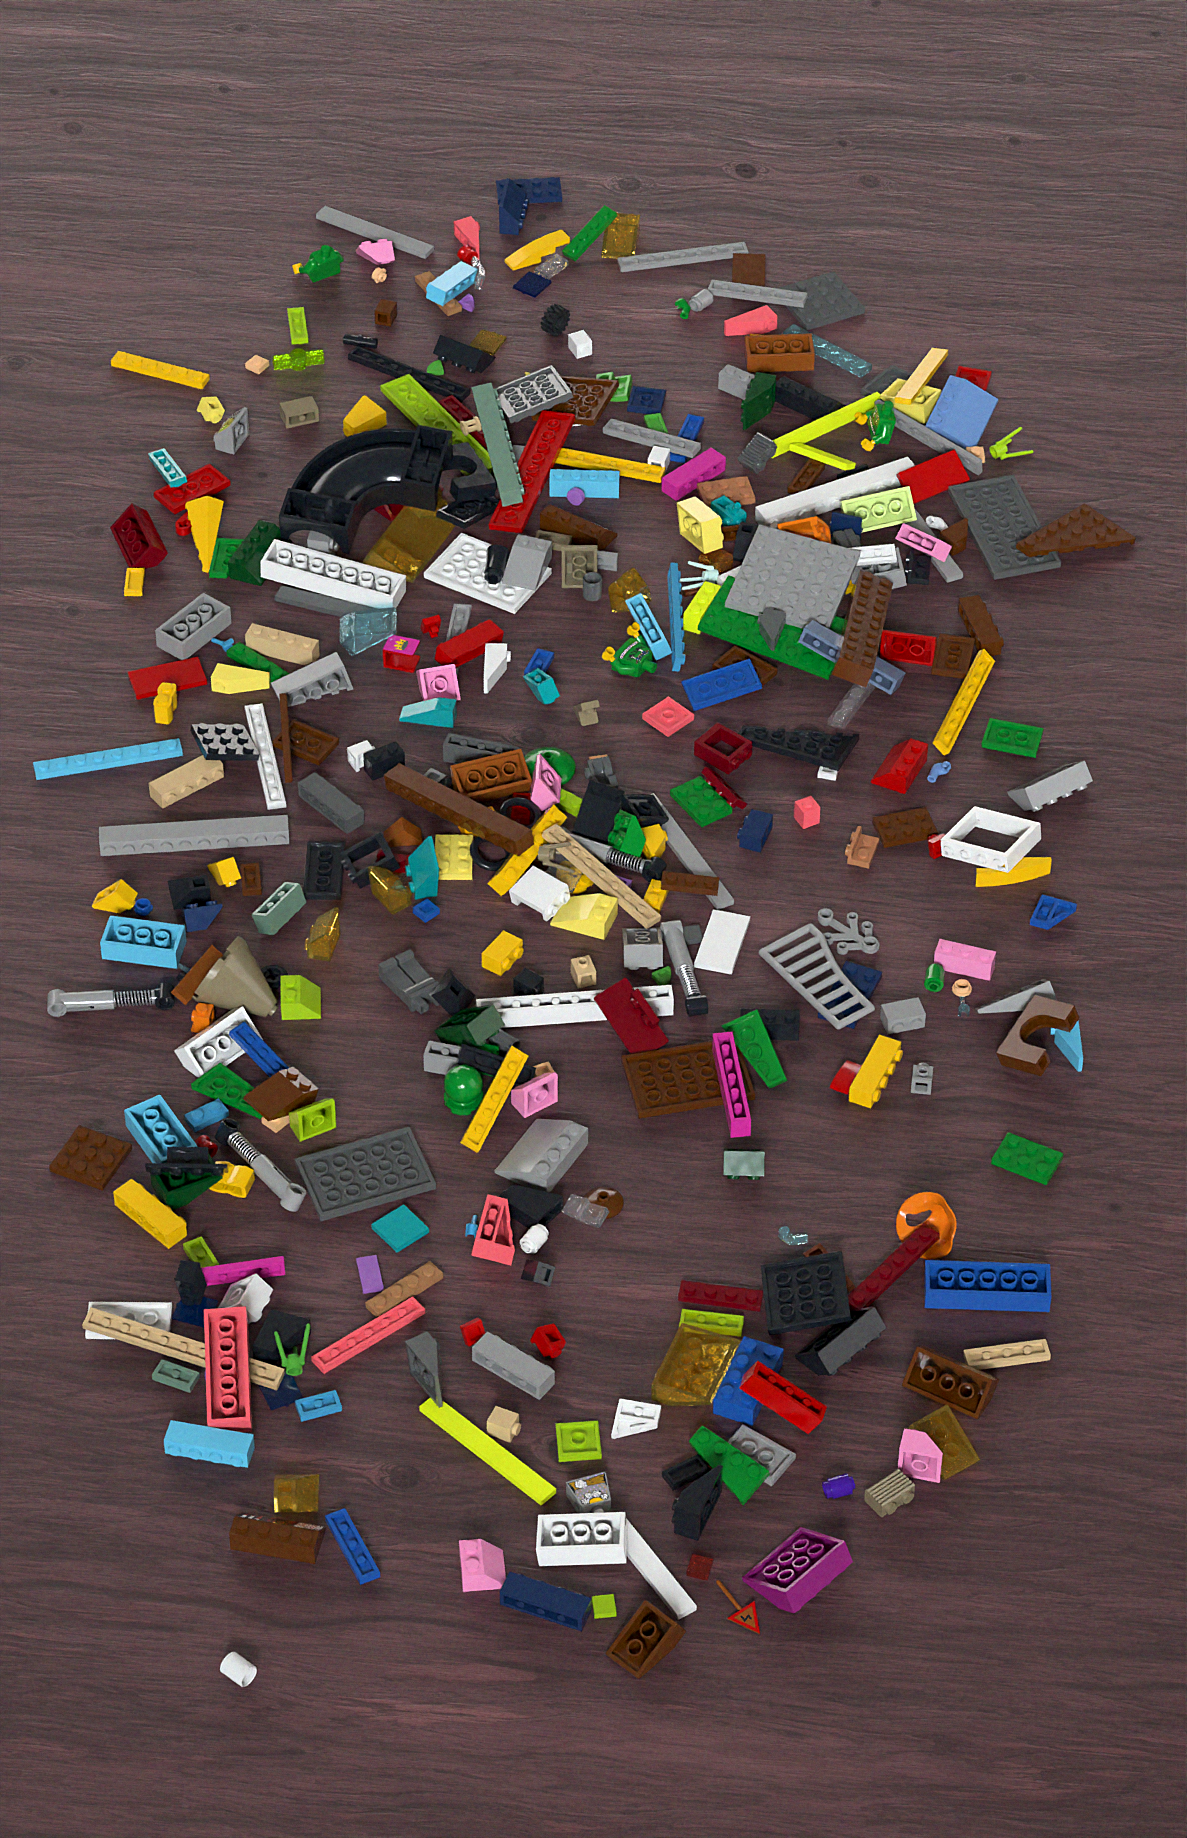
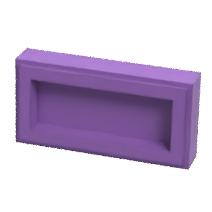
(369, 1274)

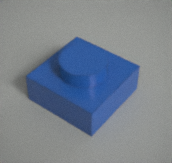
(426, 910)

